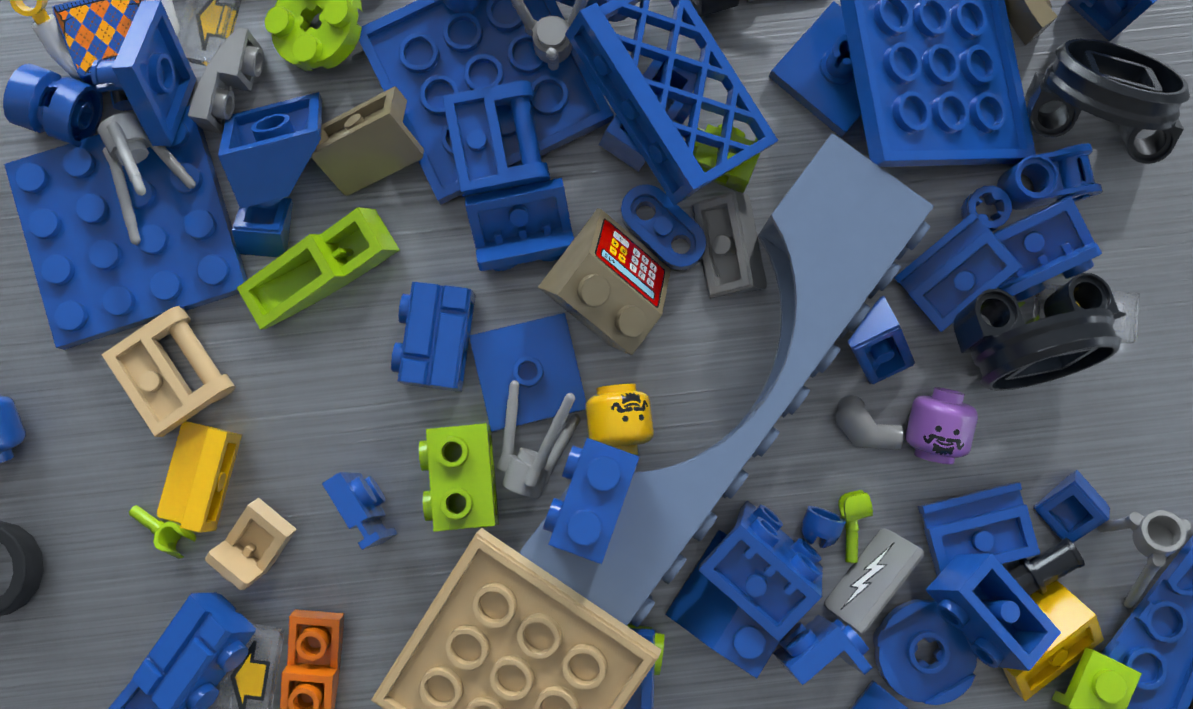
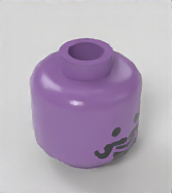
(941, 426)

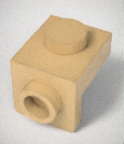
(251, 545)

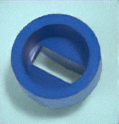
(822, 524)

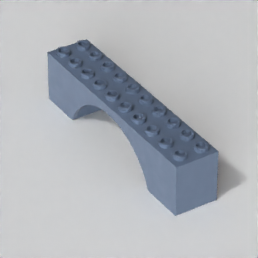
(829, 252)

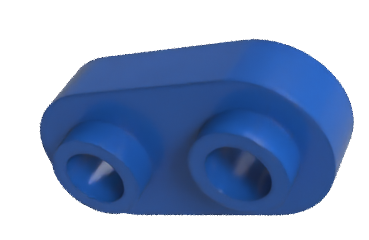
(664, 228)

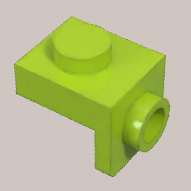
(1099, 684)

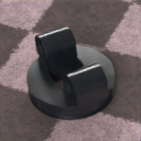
(1114, 86)
(1048, 349)

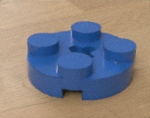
(916, 679)

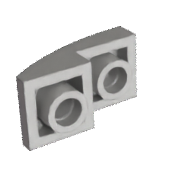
(231, 67)

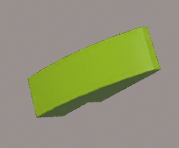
(318, 267)

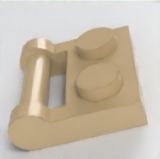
(154, 380)

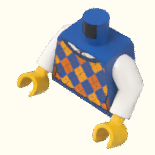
(87, 32)

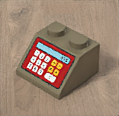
(610, 283)

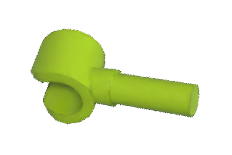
(853, 507)
(165, 534)

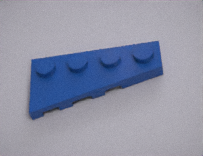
(1160, 639)

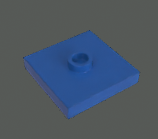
(537, 357)

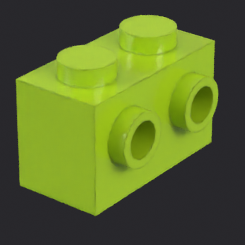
(460, 477)

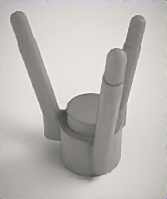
(549, 33)
(126, 146)
(532, 469)
(1156, 538)

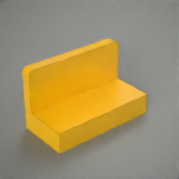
(198, 476)
(1078, 630)

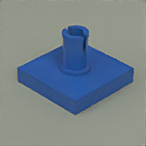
(821, 72)
(151, 73)

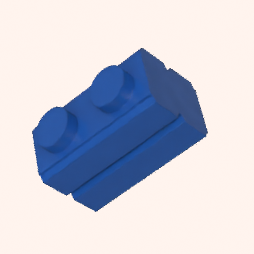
(434, 336)
(195, 653)

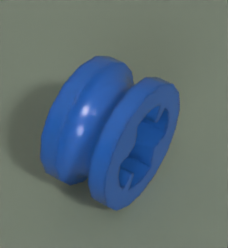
(992, 196)

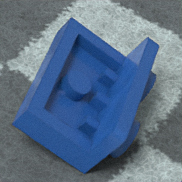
(520, 224)
(1046, 246)
(812, 647)

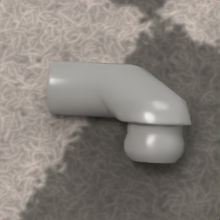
(862, 429)

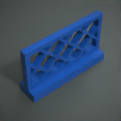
(644, 114)

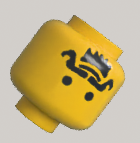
(620, 417)

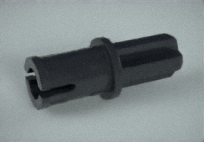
(1047, 567)

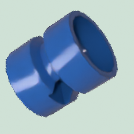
(52, 104)

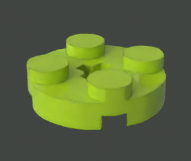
(305, 45)

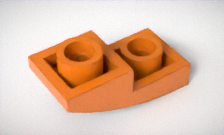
(312, 660)

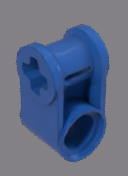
(1053, 177)

